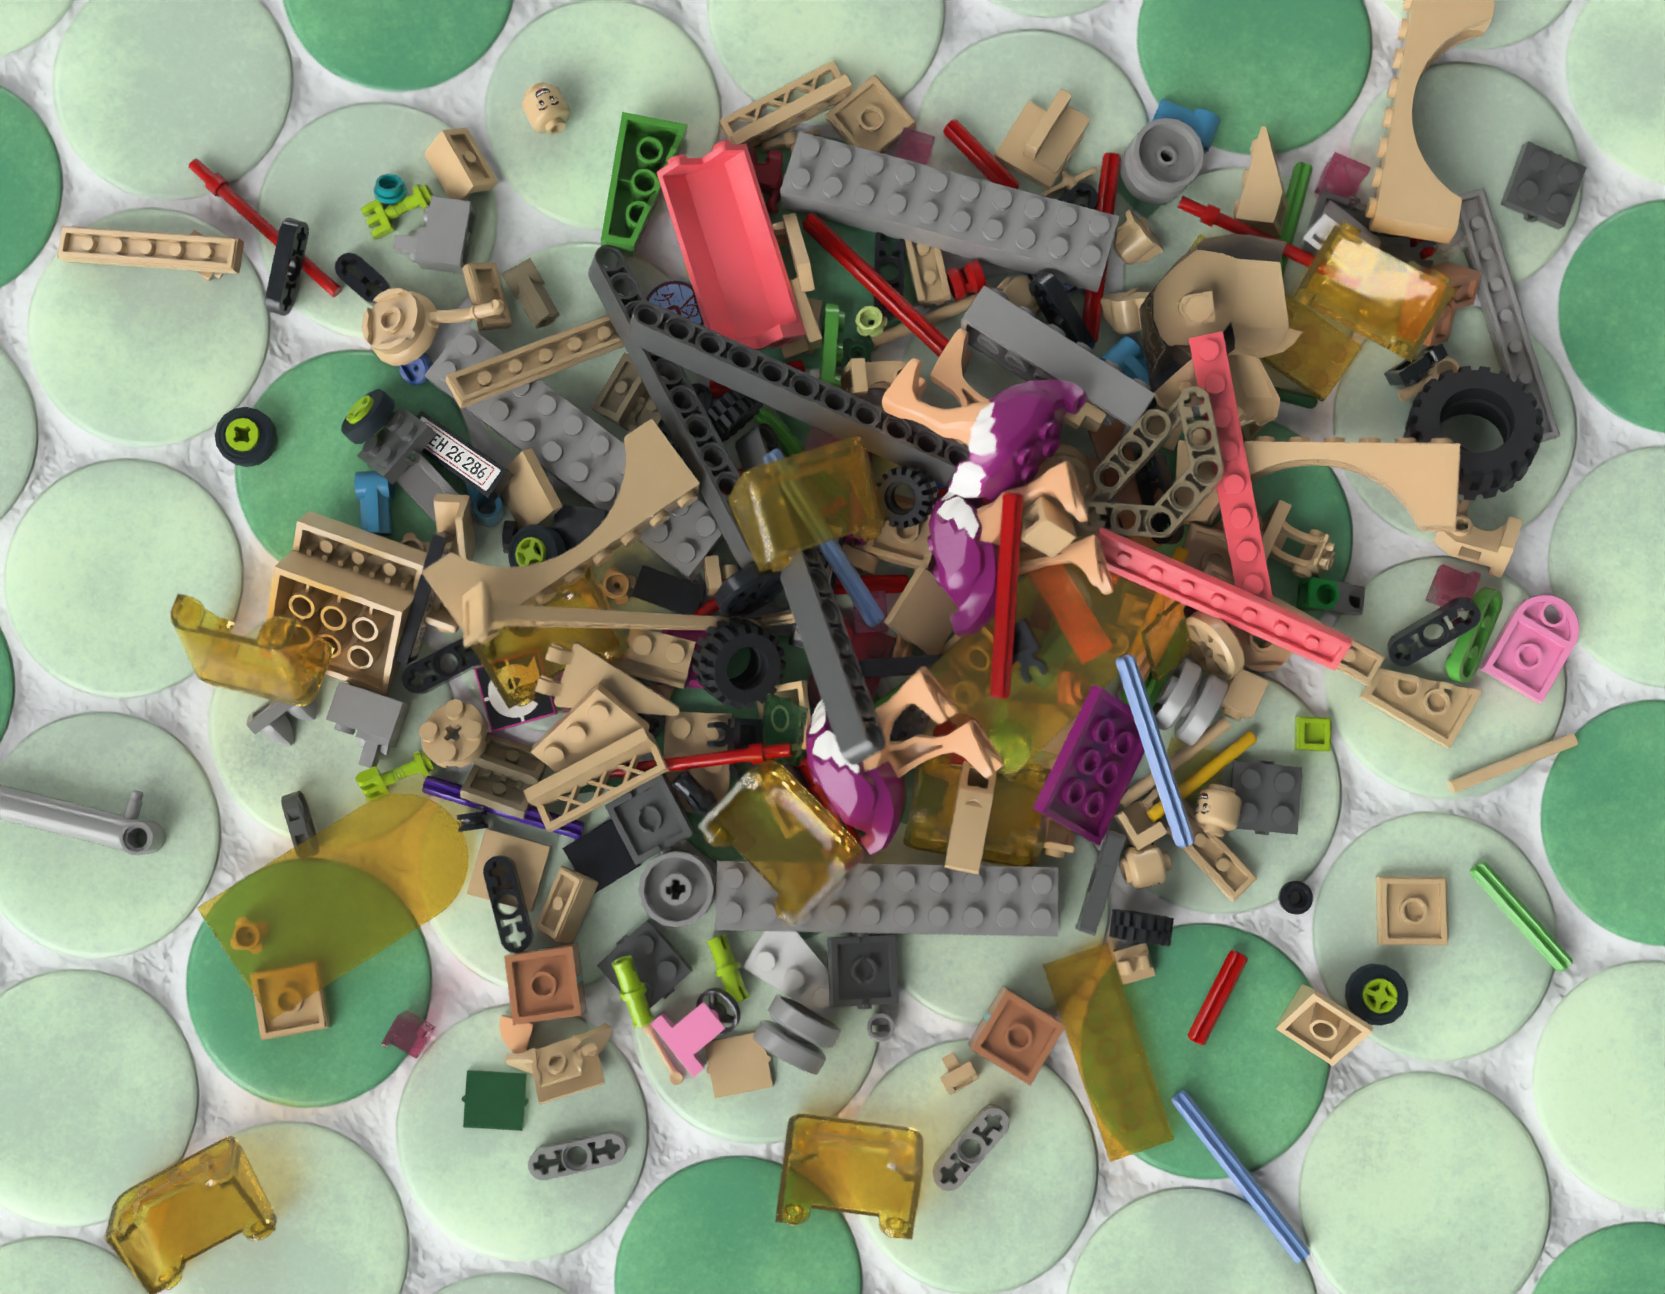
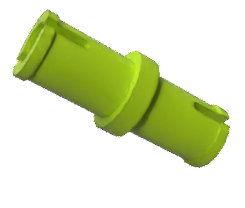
(727, 968)
(632, 991)

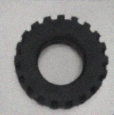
(1495, 400)

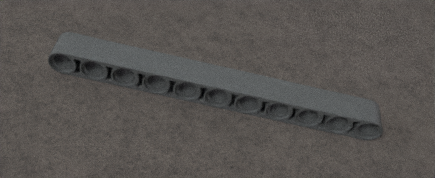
(793, 391)
(665, 394)
(823, 631)

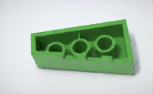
(634, 187)

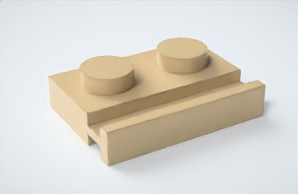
(658, 657)

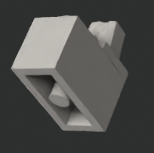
(445, 239)
(372, 715)

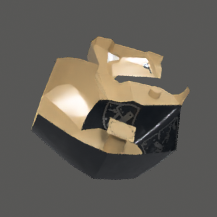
(1226, 287)

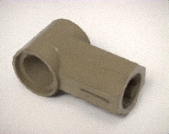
(529, 289)

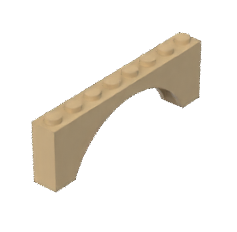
(1407, 193)
(1415, 473)
(651, 488)

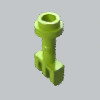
(384, 215)
(376, 784)

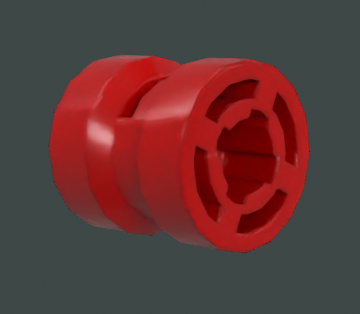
(965, 279)

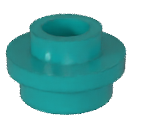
(390, 189)

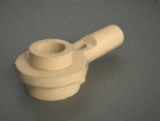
(1433, 373)

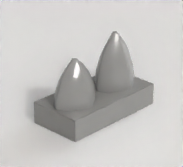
(273, 723)

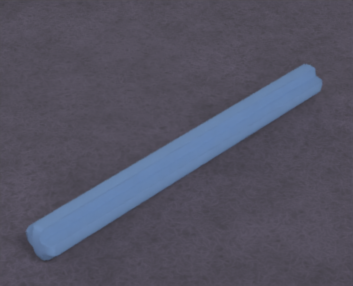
(844, 570)
(1155, 750)
(1240, 1176)

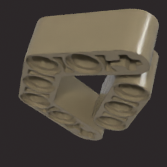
(1116, 459)

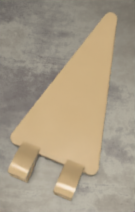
(587, 669)

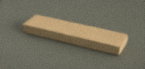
(1210, 854)

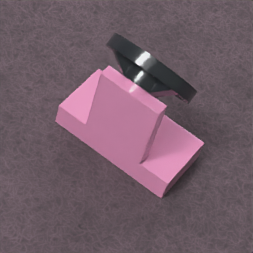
(697, 1028)

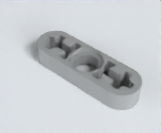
(551, 1152)
(948, 1161)

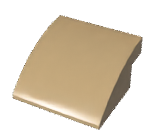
(350, 593)

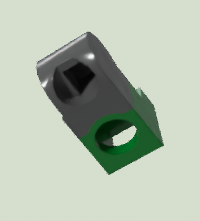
(1330, 596)

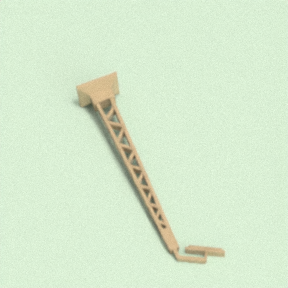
(483, 614)

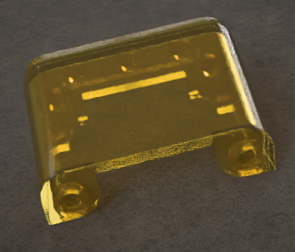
(1372, 292)
(807, 502)
(519, 652)
(279, 665)
(1014, 828)
(784, 838)
(852, 1171)
(188, 1213)

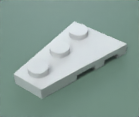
(792, 968)

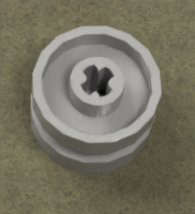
(1162, 161)
(1189, 701)
(658, 894)
(796, 1034)

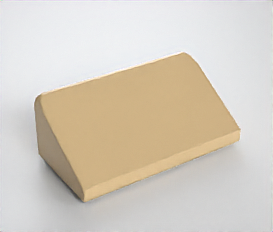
(566, 905)

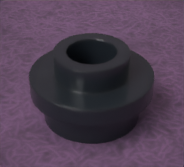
(1303, 904)

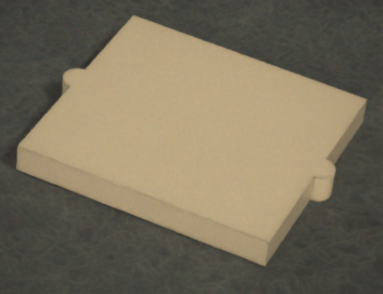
(738, 1065)

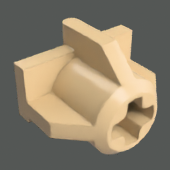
(1135, 240)
(1122, 310)

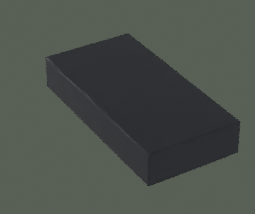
(668, 591)

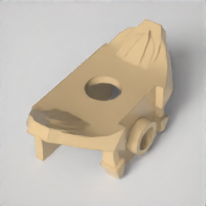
(565, 1065)

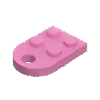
(1532, 649)

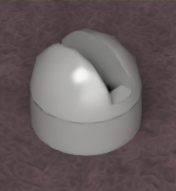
(880, 1020)

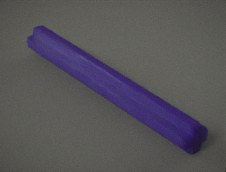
(451, 791)

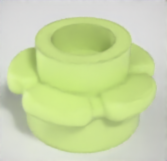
(867, 314)

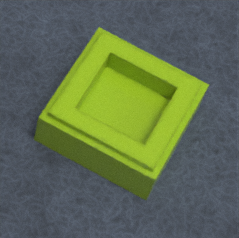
(1312, 733)

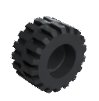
(755, 680)

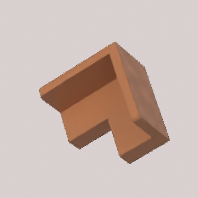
(1466, 284)

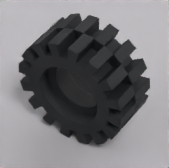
(732, 413)
(923, 491)
(1141, 927)

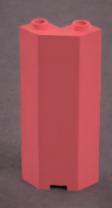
(731, 247)

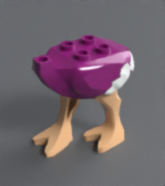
(1004, 433)
(968, 539)
(874, 791)

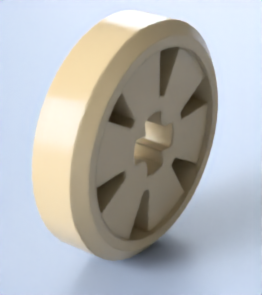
(1215, 645)

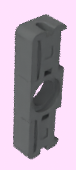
(1100, 882)

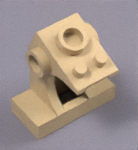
(863, 376)
(1480, 546)
(1317, 549)

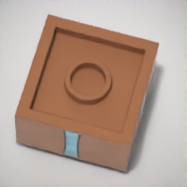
(545, 984)
(1016, 1035)

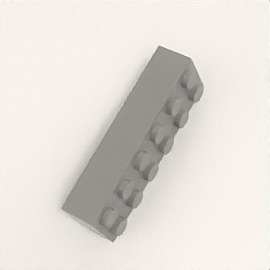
(1042, 352)

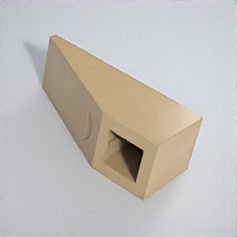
(1263, 195)
(970, 819)

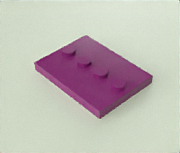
(1093, 767)

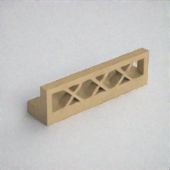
(789, 114)
(592, 768)

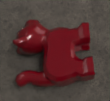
(769, 177)

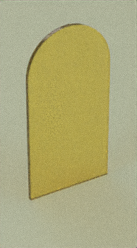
(1080, 643)
(339, 897)

